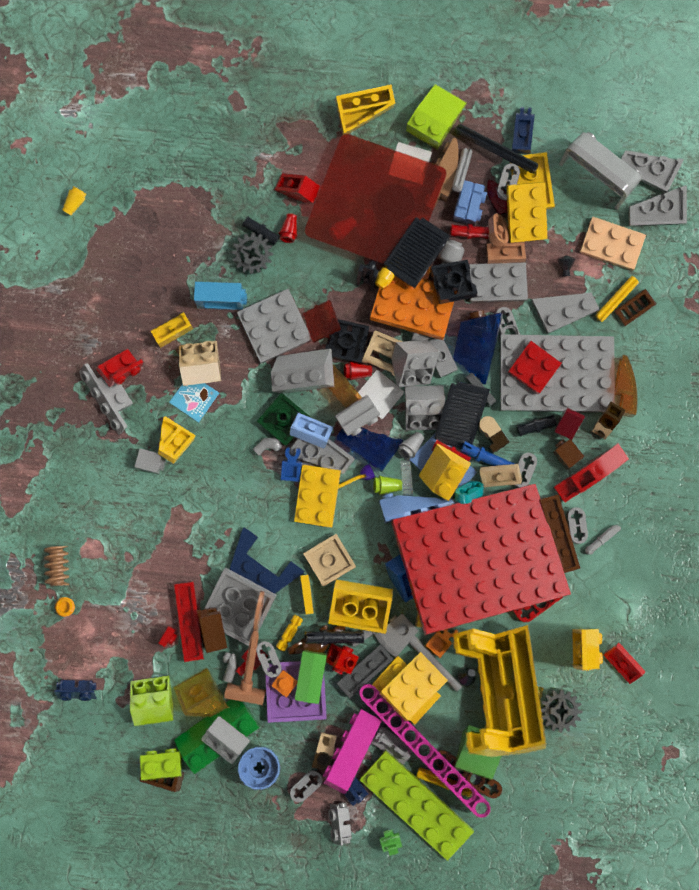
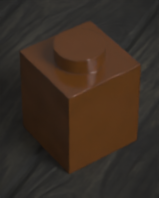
(568, 453)

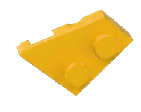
(173, 440)

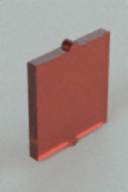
(321, 321)

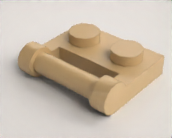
(383, 345)

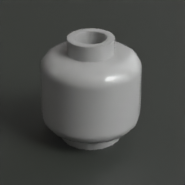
(451, 252)

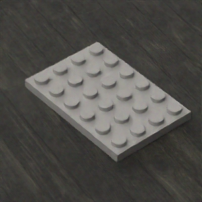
(580, 383)

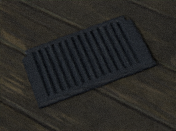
(416, 251)
(461, 414)

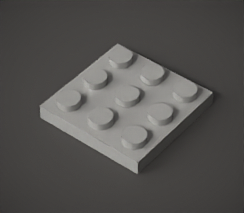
(274, 326)
(237, 603)

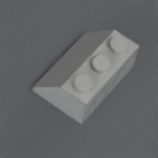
(303, 372)

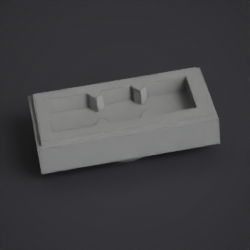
(445, 364)

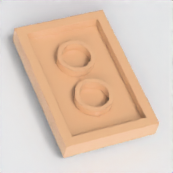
(612, 243)

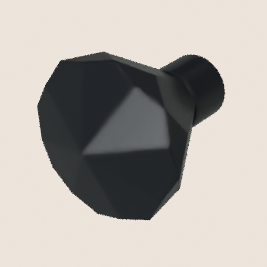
(566, 263)
(466, 676)

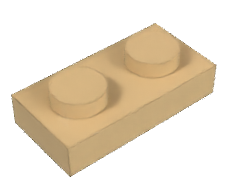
(500, 475)

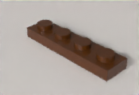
(559, 528)

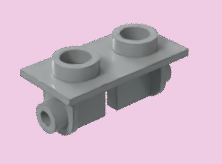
(388, 741)
(337, 814)

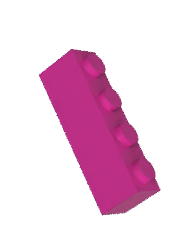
(352, 751)

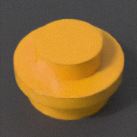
(64, 606)

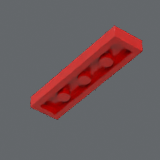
(189, 621)

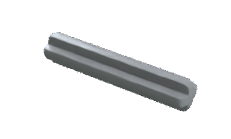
(462, 170)

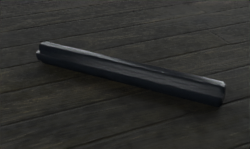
(496, 148)

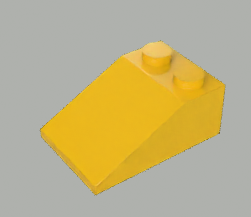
(586, 649)

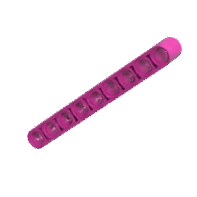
(429, 759)

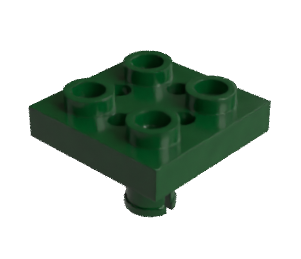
(282, 406)

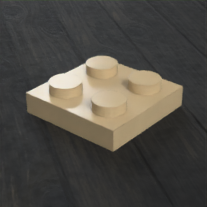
(329, 560)

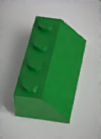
(199, 754)

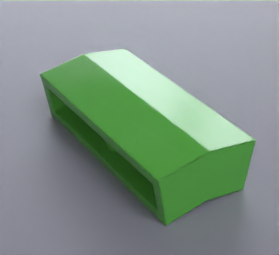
(310, 677)

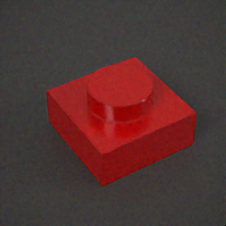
(168, 637)

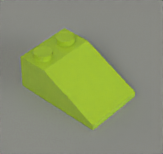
(435, 116)

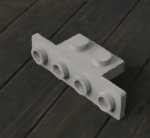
(110, 399)

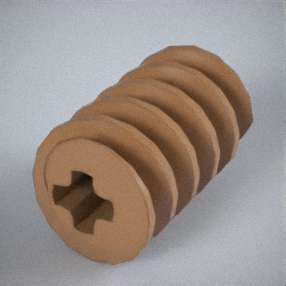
(56, 566)

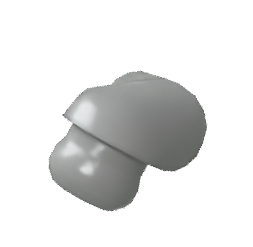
(267, 443)
(231, 667)

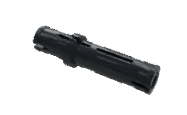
(333, 637)

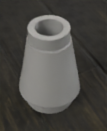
(411, 445)

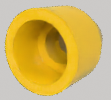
(384, 278)

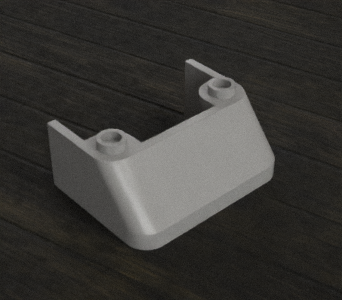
(603, 165)

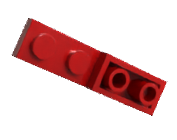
(591, 473)

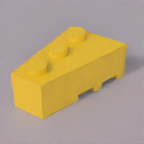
(363, 106)

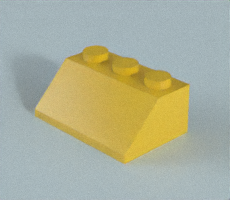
(360, 606)

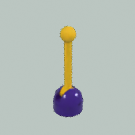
(365, 473)

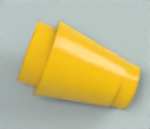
(73, 200)

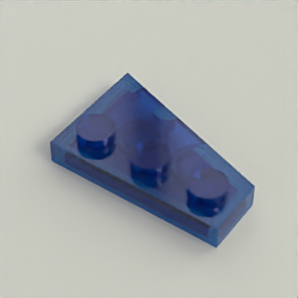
(371, 446)

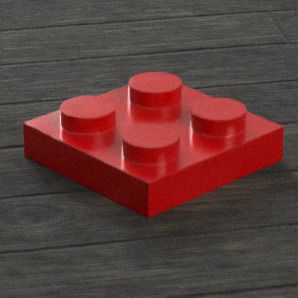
(534, 367)

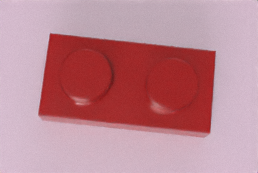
(624, 663)

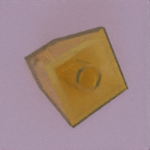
(200, 695)

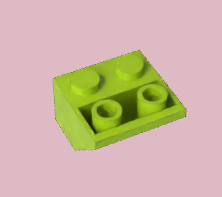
(151, 701)

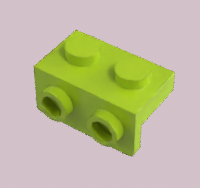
(160, 765)

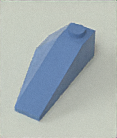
(402, 506)

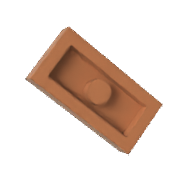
(506, 254)

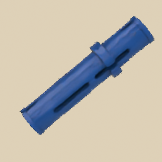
(482, 455)

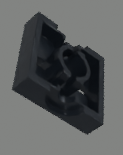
(456, 280)
(352, 341)

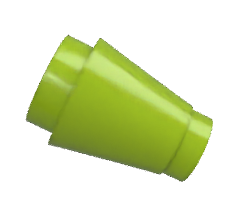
(386, 485)

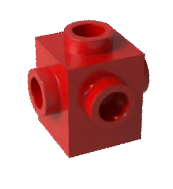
(341, 659)

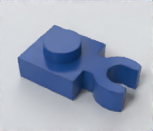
(291, 468)

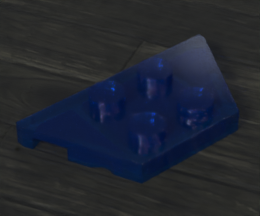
(477, 344)

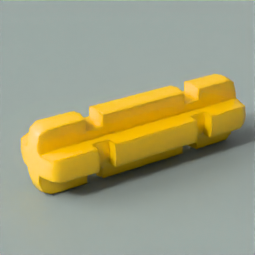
(289, 633)

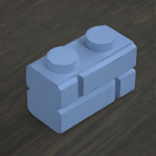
(468, 203)

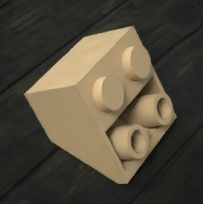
(199, 363)

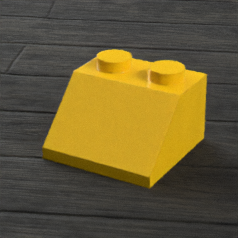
(444, 471)

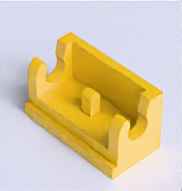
(172, 330)

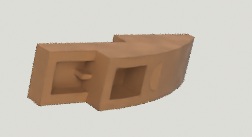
(450, 164)

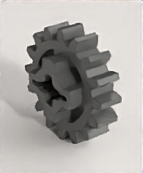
(255, 245)
(560, 701)

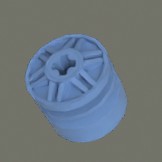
(250, 776)

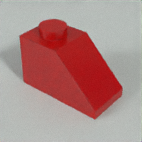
(298, 187)

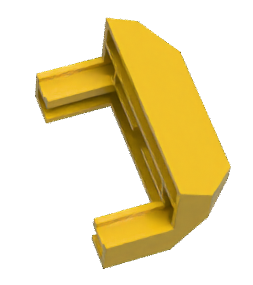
(508, 692)

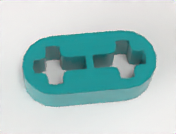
(468, 492)

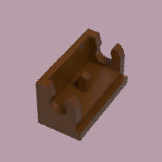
(212, 629)

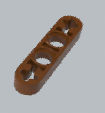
(467, 776)

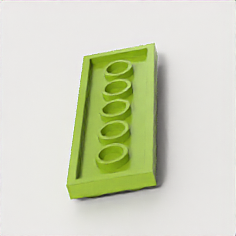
(417, 805)

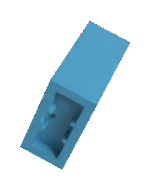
(220, 295)

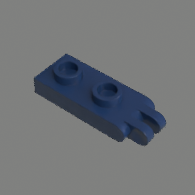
(523, 131)

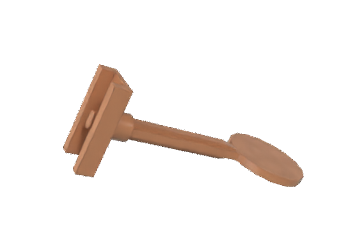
(245, 691)

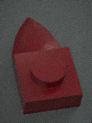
(499, 205)

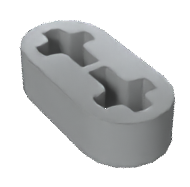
(504, 179)
(530, 469)
(581, 524)
(264, 661)
(309, 789)

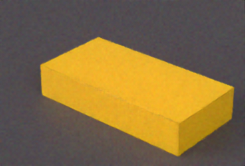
(307, 594)

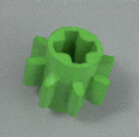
(390, 842)

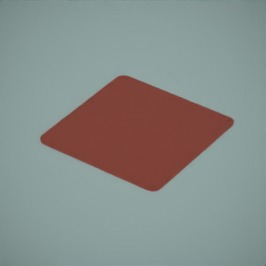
(372, 198)

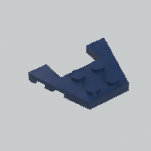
(257, 573)

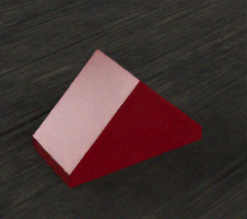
(569, 423)

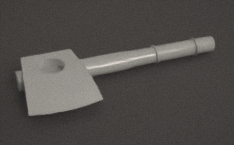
(399, 634)

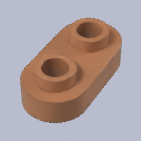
(498, 230)

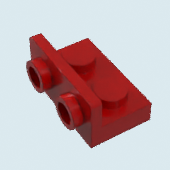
(119, 368)

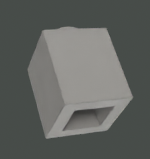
(150, 461)

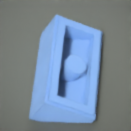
(311, 430)

